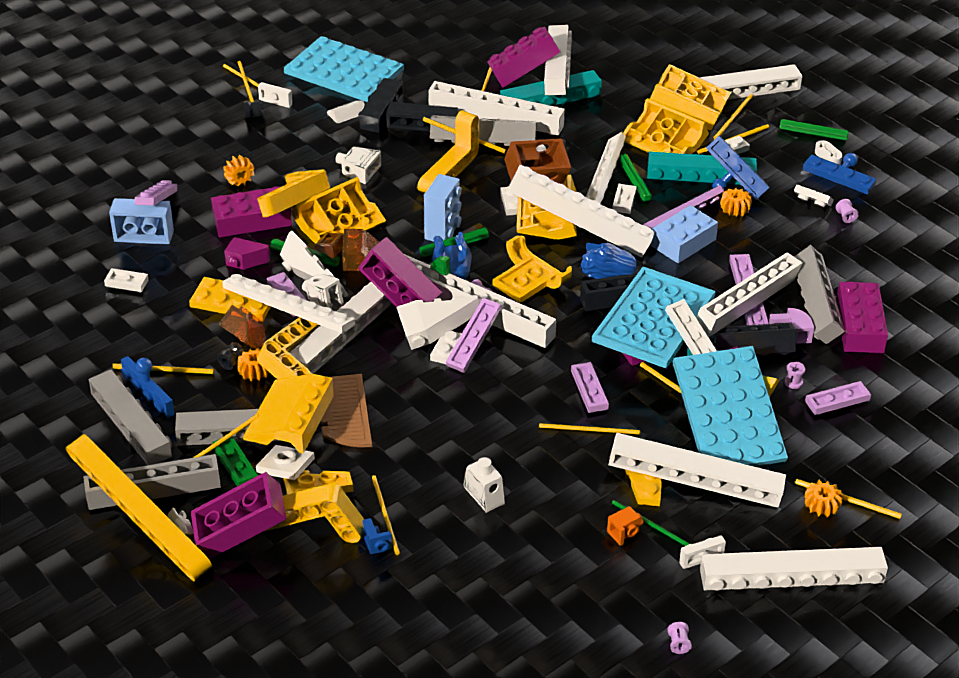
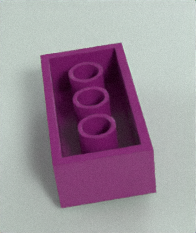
(523, 56)
(242, 214)
(397, 275)
(862, 317)
(238, 515)

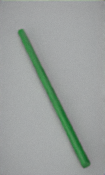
(655, 526)

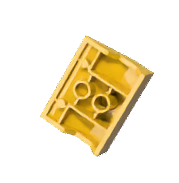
(690, 95)
(665, 130)
(337, 210)
(542, 223)
(292, 411)

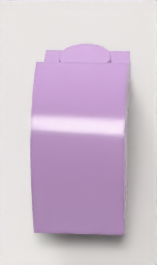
(801, 322)

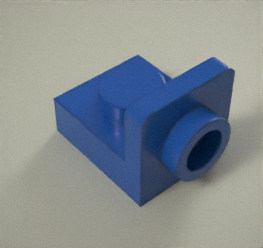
(374, 539)

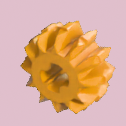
(238, 170)
(735, 202)
(250, 367)
(823, 498)

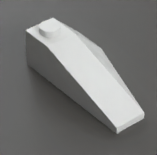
(301, 261)
(431, 320)

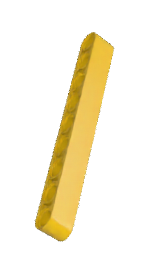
(139, 507)

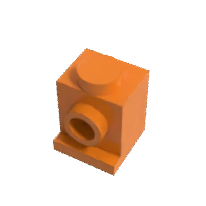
(624, 524)

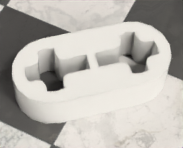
(828, 152)

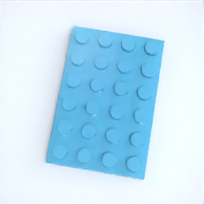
(342, 68)
(639, 318)
(730, 407)

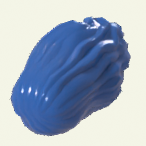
(459, 255)
(607, 261)

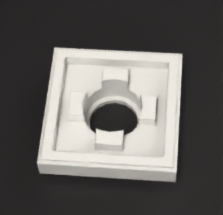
(285, 468)

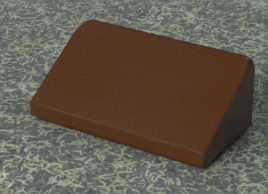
(330, 244)

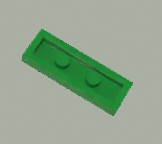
(235, 461)

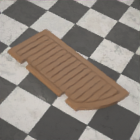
(347, 413)

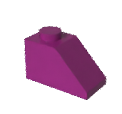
(246, 253)

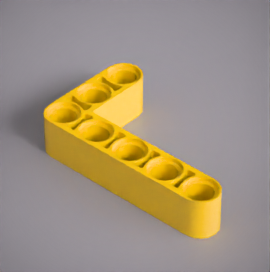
(460, 155)
(299, 187)
(275, 352)
(324, 501)

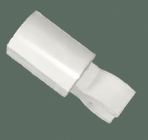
(182, 523)

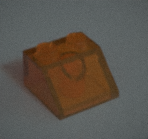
(356, 246)
(244, 326)

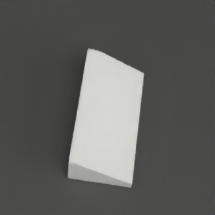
(346, 111)

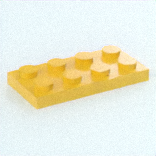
(213, 297)

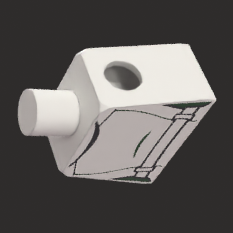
(360, 163)
(324, 291)
(484, 484)

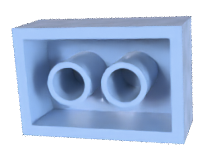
(442, 207)
(141, 222)
(684, 234)

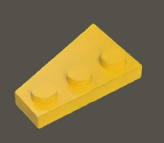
(308, 481)
(645, 488)

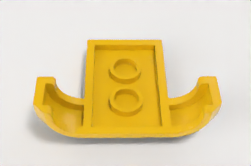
(528, 274)

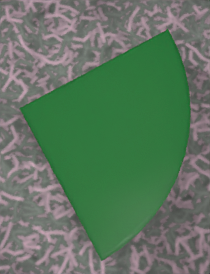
(441, 265)

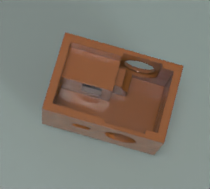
(550, 162)

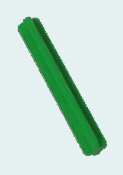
(814, 129)
(635, 177)
(469, 237)
(323, 258)

